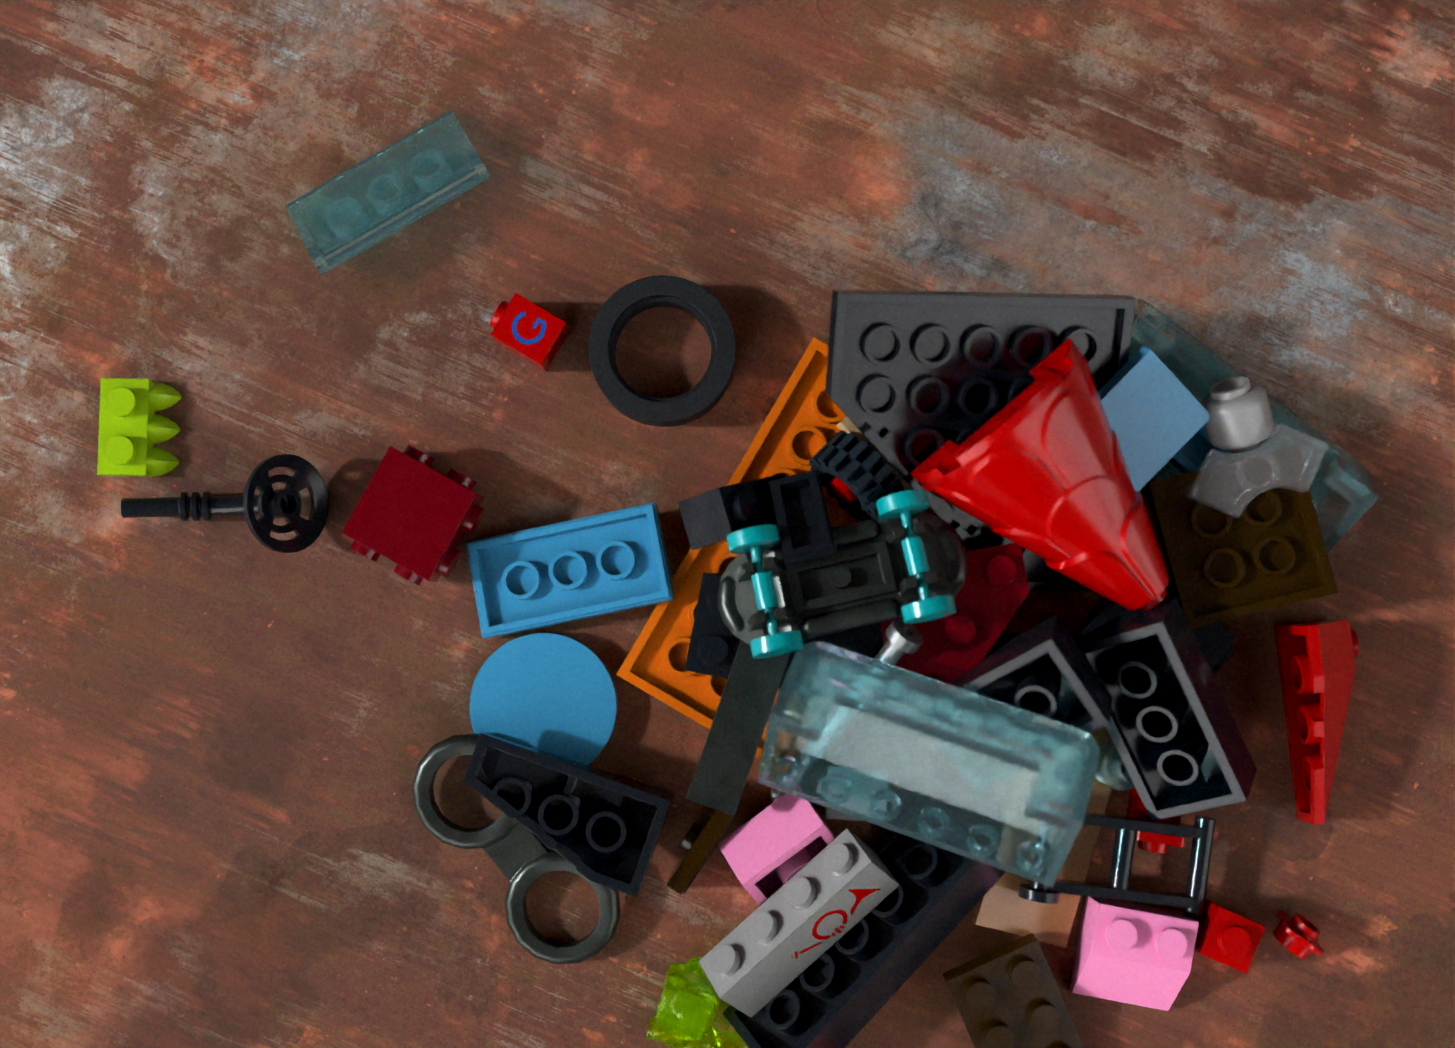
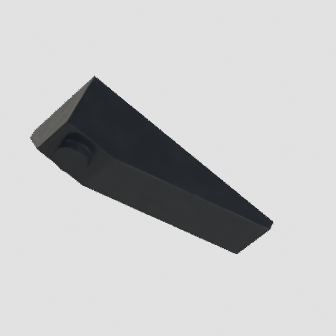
(582, 812)

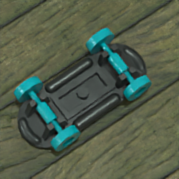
(881, 571)

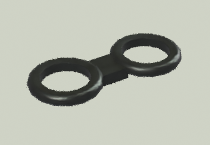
(518, 857)

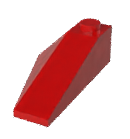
(1316, 690)

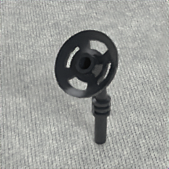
(269, 503)

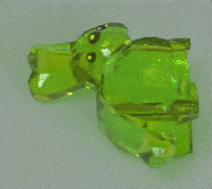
(688, 1011)

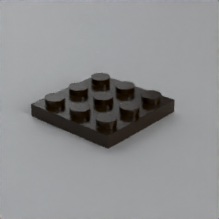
(1244, 563)

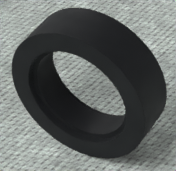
(662, 292)

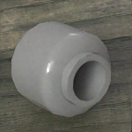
(1237, 414)

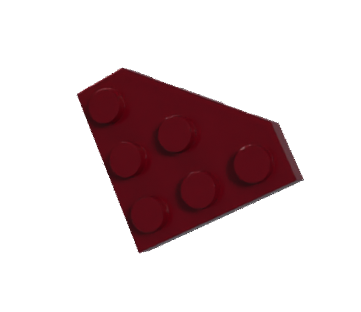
(984, 606)

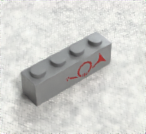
(798, 923)

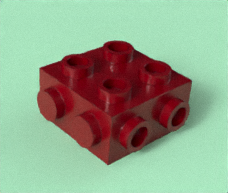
(414, 515)

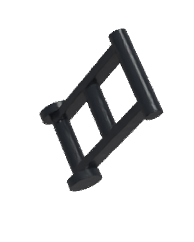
(1121, 865)

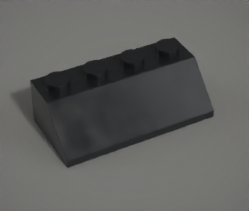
(1168, 713)

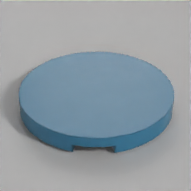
(546, 696)

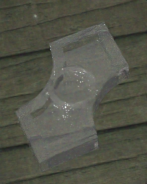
(1283, 461)

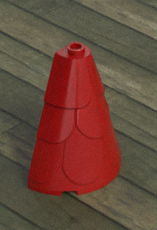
(1057, 484)

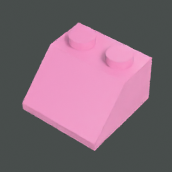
(775, 845)
(1132, 952)

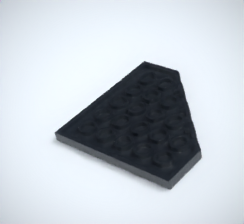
(945, 363)

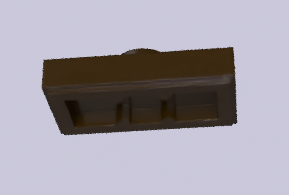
(698, 846)

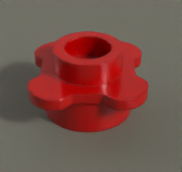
(1298, 935)

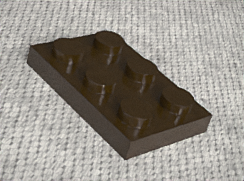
(1012, 999)

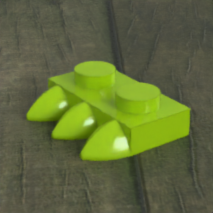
(132, 428)

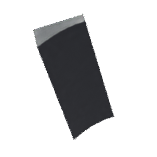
(877, 955)

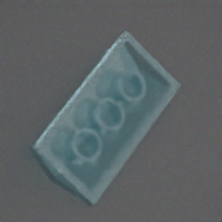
(387, 192)

